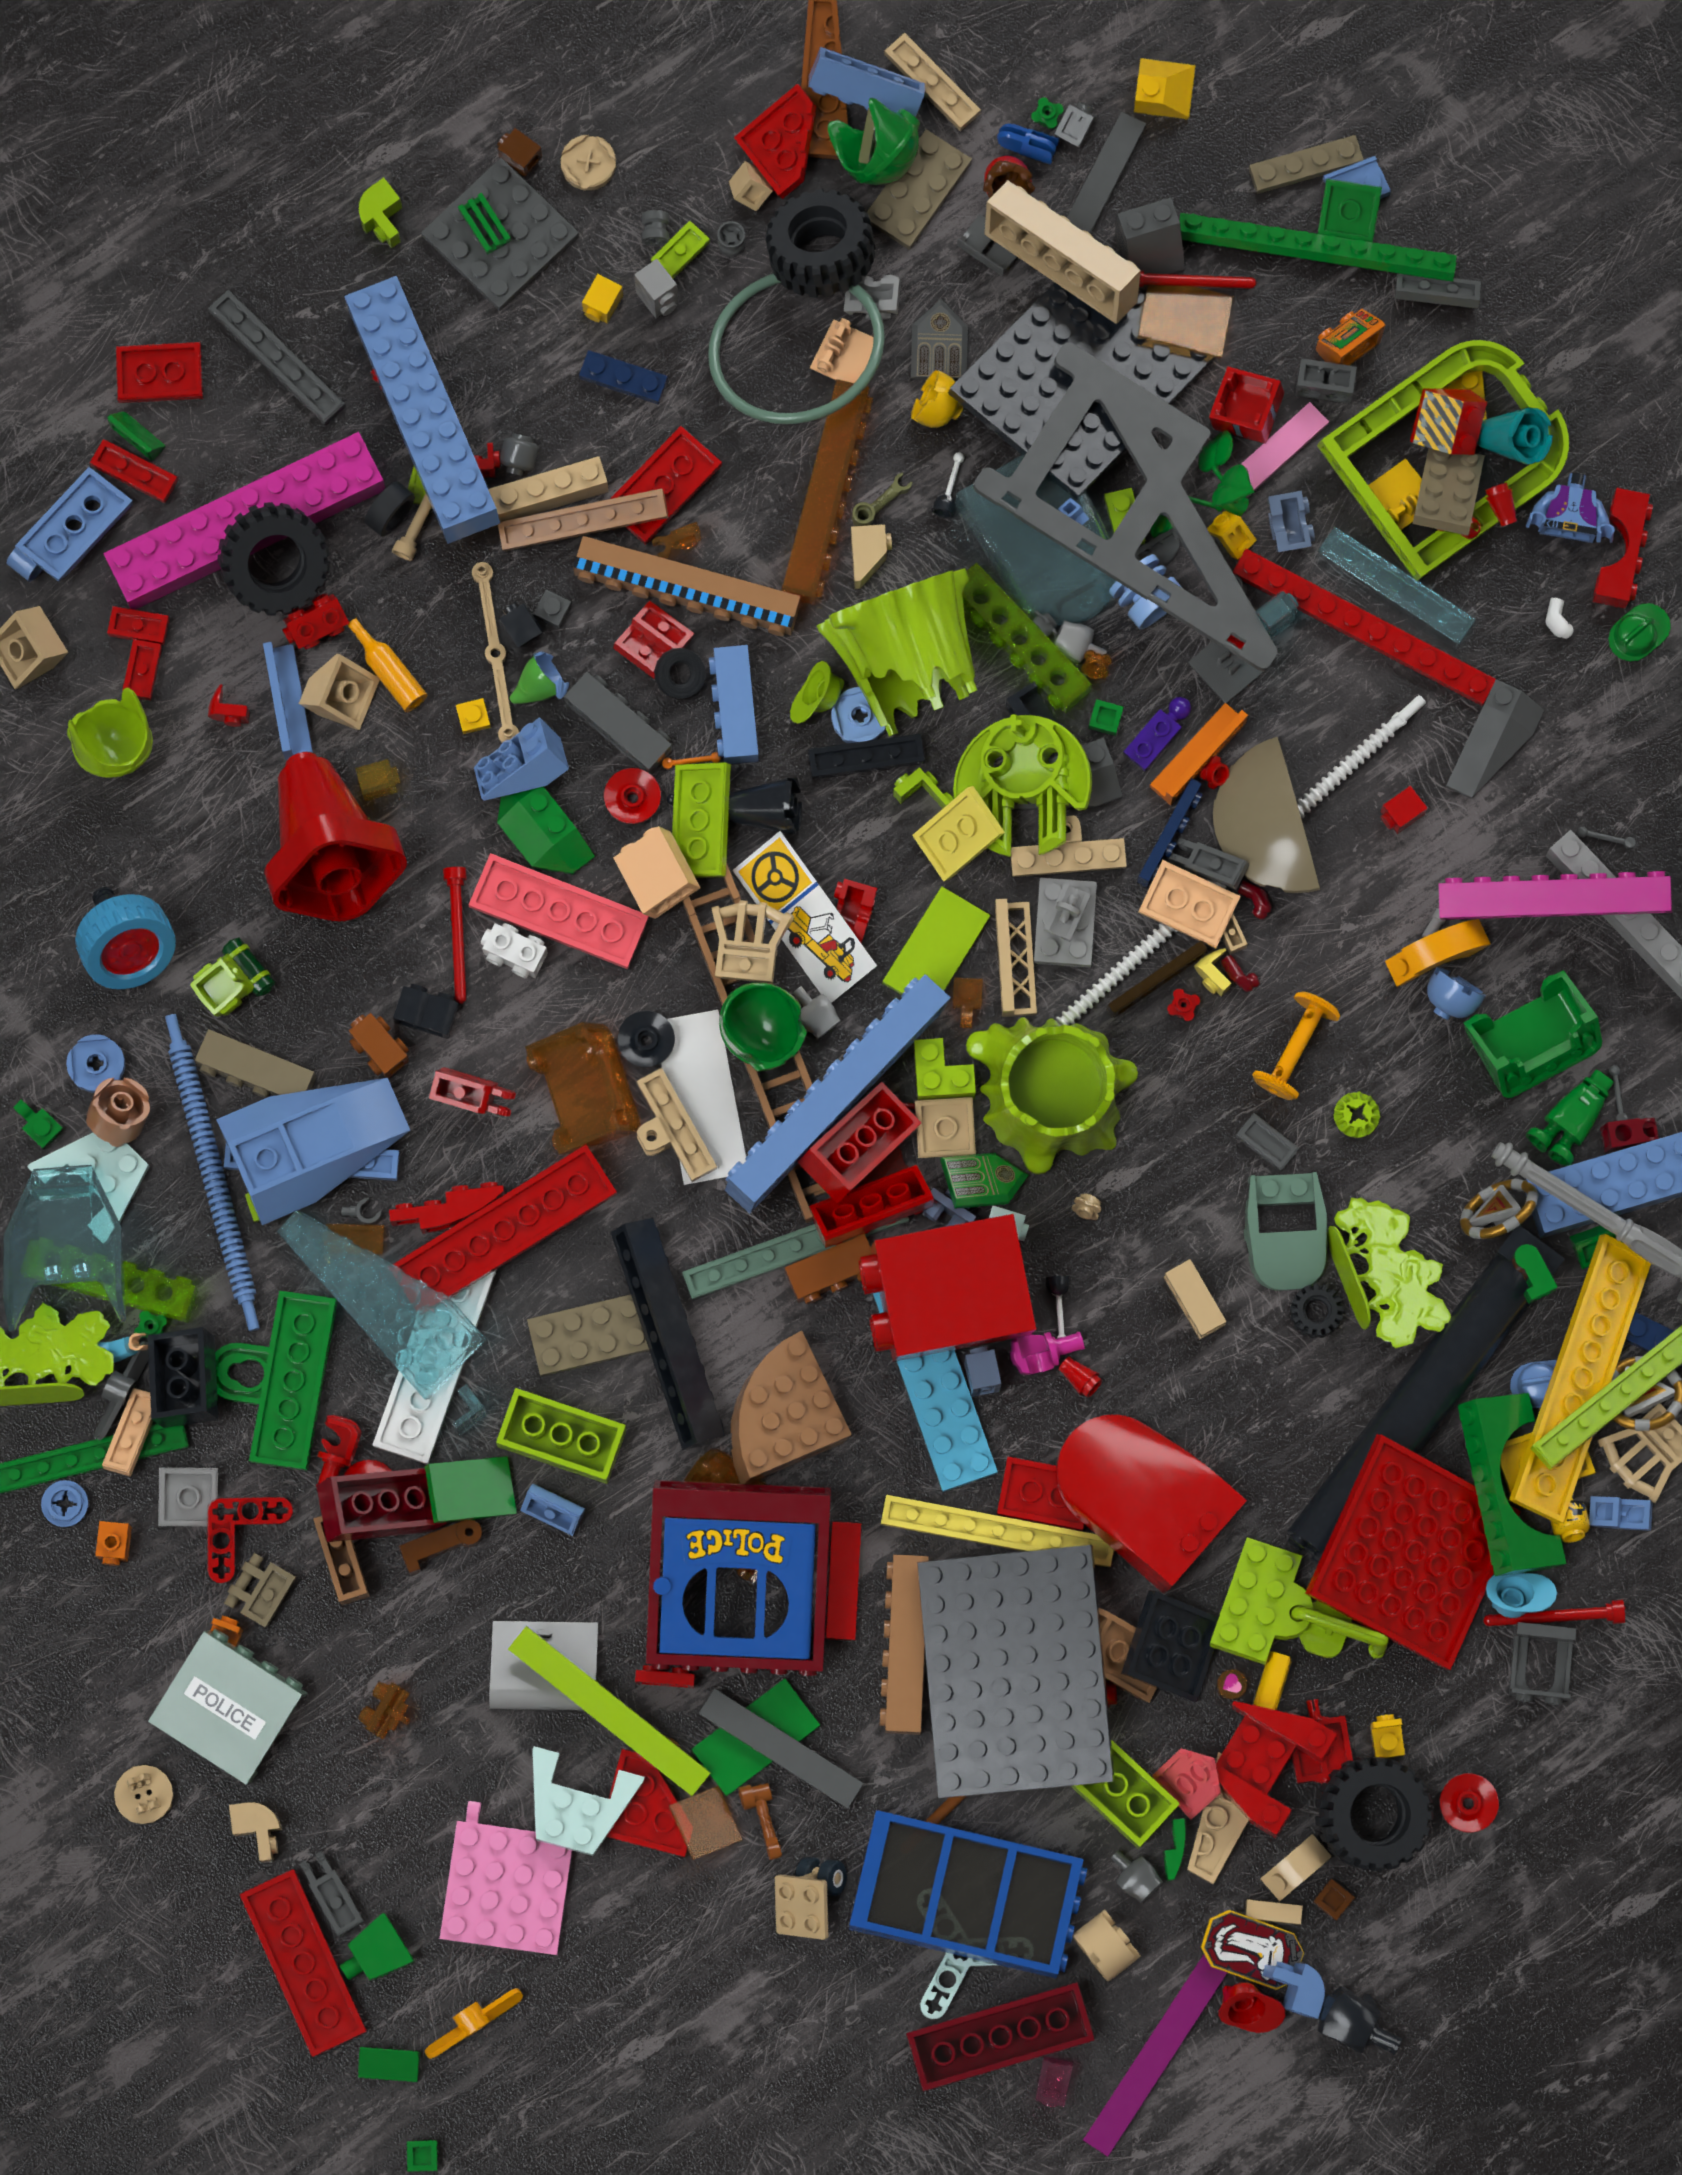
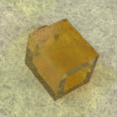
(377, 779)

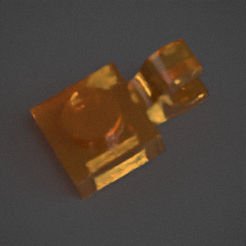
(683, 537)
(967, 996)

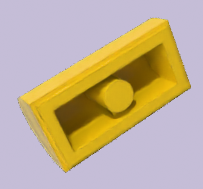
(1272, 1681)

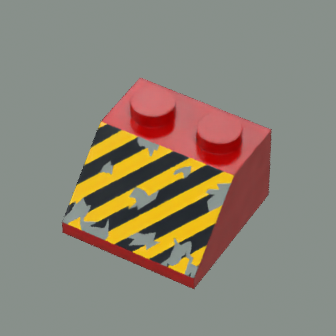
(1449, 420)

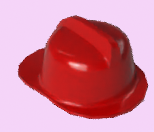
(1249, 2009)

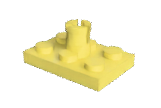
(958, 833)

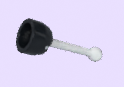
(944, 504)
(1058, 1286)

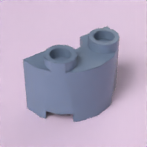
(1289, 521)

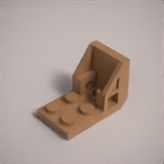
(1116, 1641)

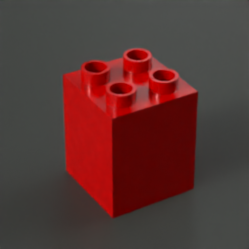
(948, 1288)

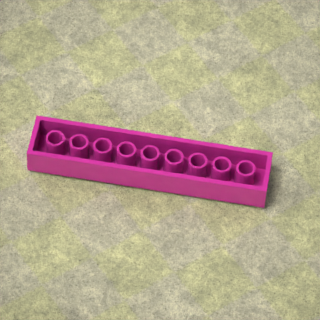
(190, 544)

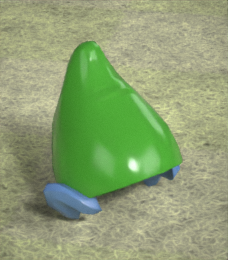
(539, 681)

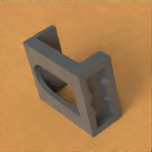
(1560, 1689)

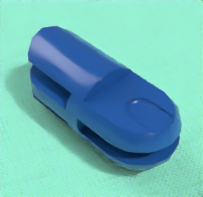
(1028, 142)

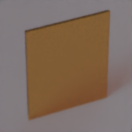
(1186, 318)

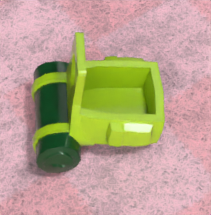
(231, 978)

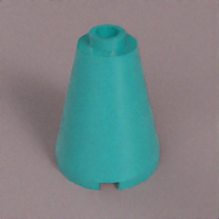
(1517, 435)

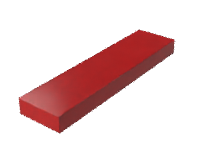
(843, 1581)

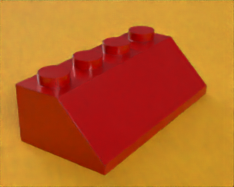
(872, 1206)

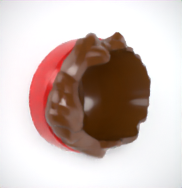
(1007, 169)

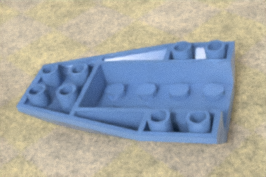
(310, 1142)

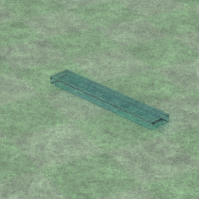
(1396, 585)

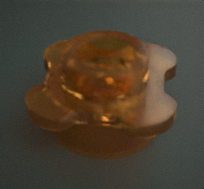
(1096, 671)

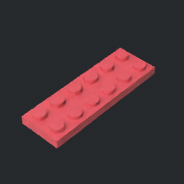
(558, 911)

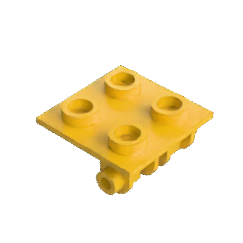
(1398, 492)

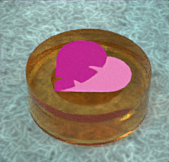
(1231, 1684)

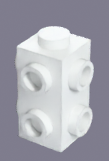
(507, 947)

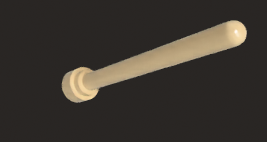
(406, 545)

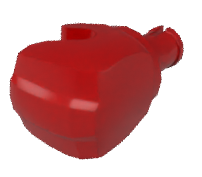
(342, 1454)

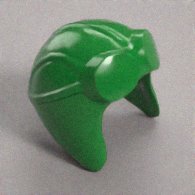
(894, 150)
(762, 1025)

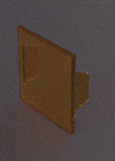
(705, 1822)

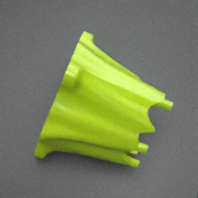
(906, 645)
(1050, 1088)

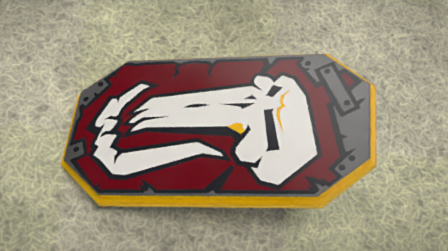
(1247, 1945)

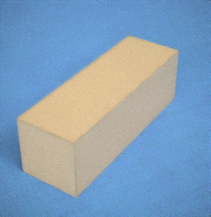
(1234, 937)
(1274, 1912)

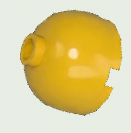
(936, 405)

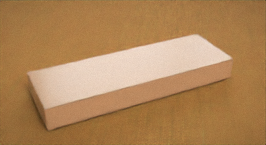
(130, 1434)

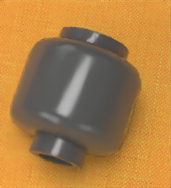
(518, 454)

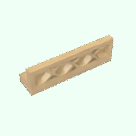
(1005, 954)

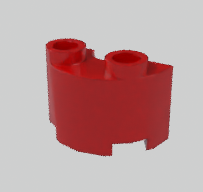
(855, 905)

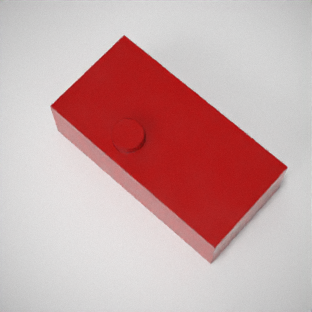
(859, 1142)

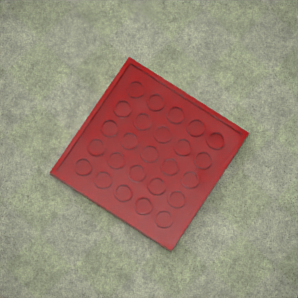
(1407, 1553)

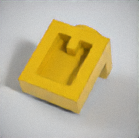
(1232, 533)
(1387, 1737)

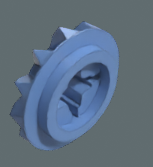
(56, 1493)

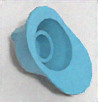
(1520, 1593)

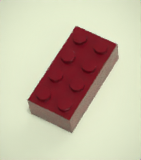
(376, 1505)

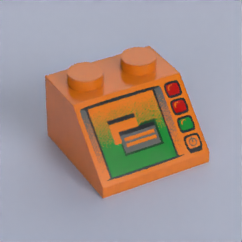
(1351, 339)

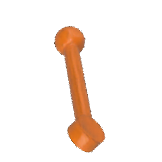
(668, 763)

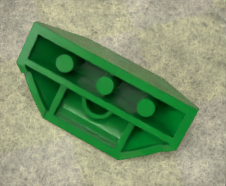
(543, 832)

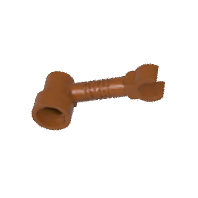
(756, 1798)

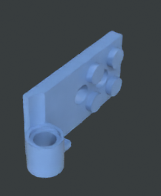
(55, 547)

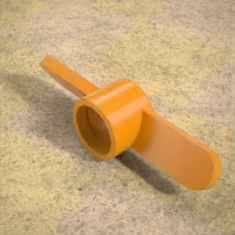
(472, 2020)

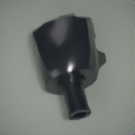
(1354, 2022)

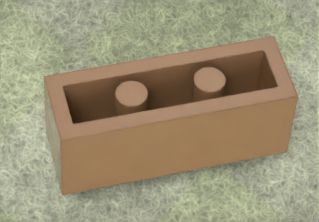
(343, 1567)

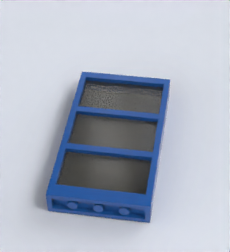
(967, 1894)

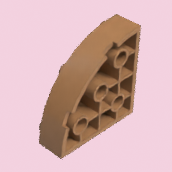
(784, 1413)

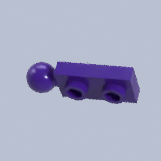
(1157, 733)

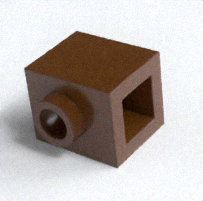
(519, 151)

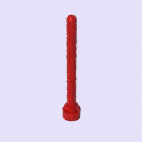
(1196, 280)
(455, 879)
(1612, 1612)

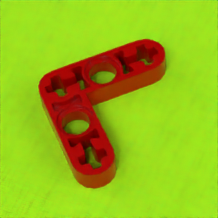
(226, 1525)

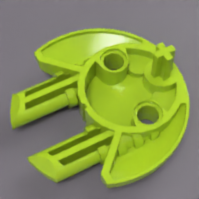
(1027, 775)

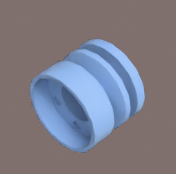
(1143, 611)

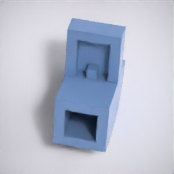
(1304, 1990)

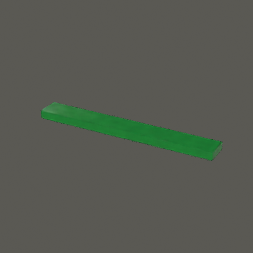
(82, 1459)

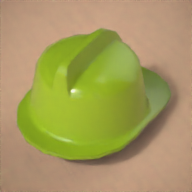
(817, 694)

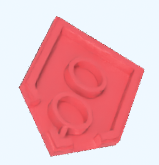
(1190, 1780)

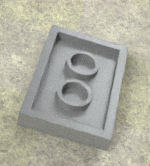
(1053, 949)

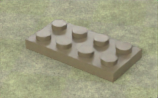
(912, 201)
(1448, 491)
(586, 1335)

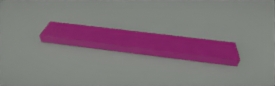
(1154, 2057)

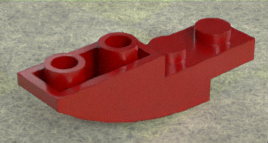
(459, 1205)

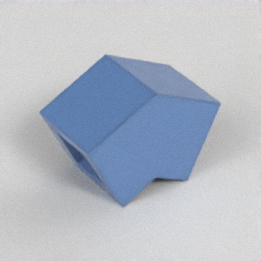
(1074, 511)

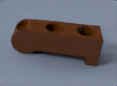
(464, 1533)

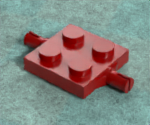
(1311, 1770)

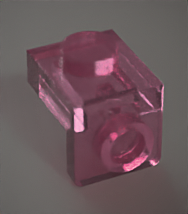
(1053, 2081)

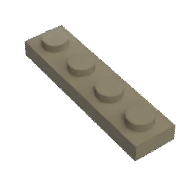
(1305, 164)

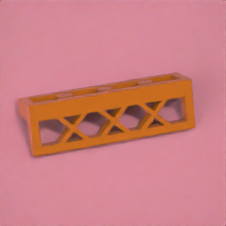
(1198, 752)

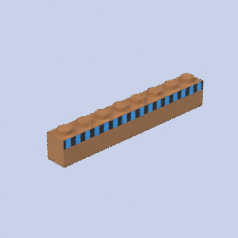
(687, 586)

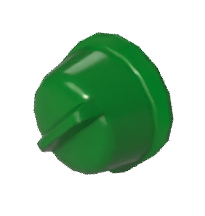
(1639, 632)

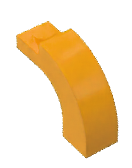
(1436, 949)

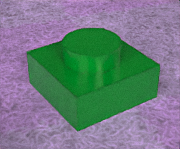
(1106, 717)
(422, 2156)

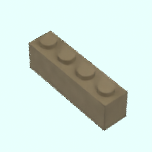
(251, 1067)

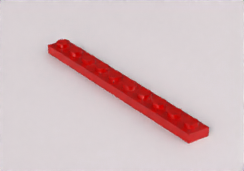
(1366, 628)

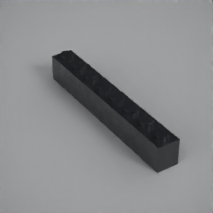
(667, 1333)

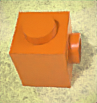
(113, 1542)

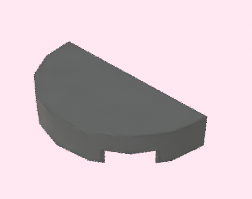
(1163, 546)

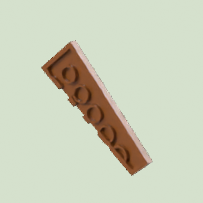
(824, 32)

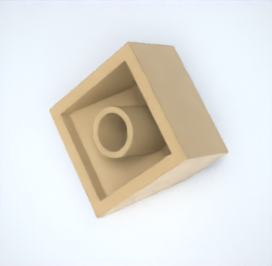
(29, 646)

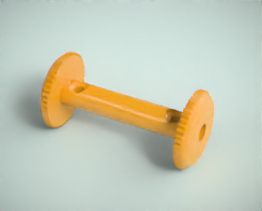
(1315, 1009)

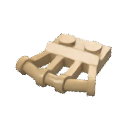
(746, 959)
(1662, 1442)

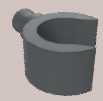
(355, 1211)

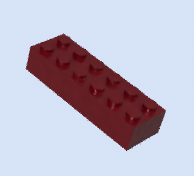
(1000, 2037)

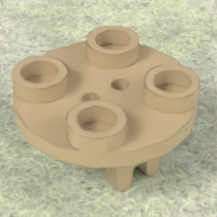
(148, 1807)

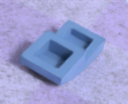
(1620, 1513)

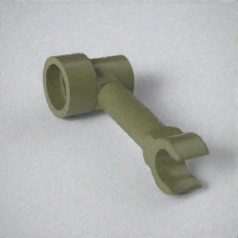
(868, 511)

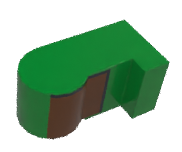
(1535, 1272)

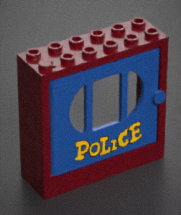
(760, 1545)

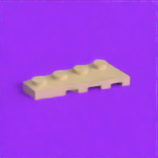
(1216, 1837)

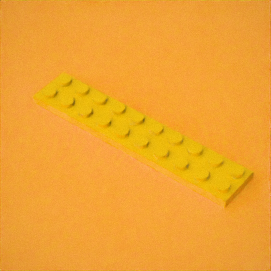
(1582, 1370)

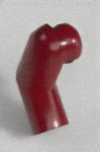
(1259, 898)
(1236, 974)

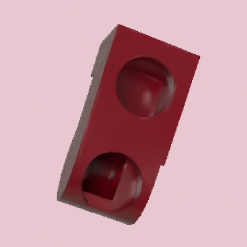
(1628, 1133)

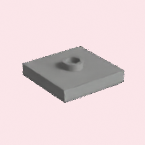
(186, 1495)

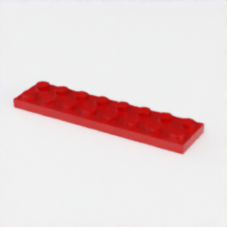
(510, 1224)

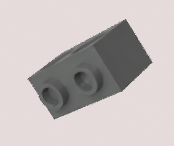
(1325, 381)

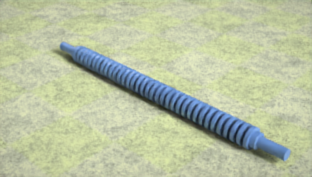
(210, 1164)

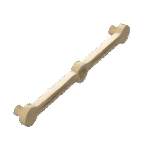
(482, 574)

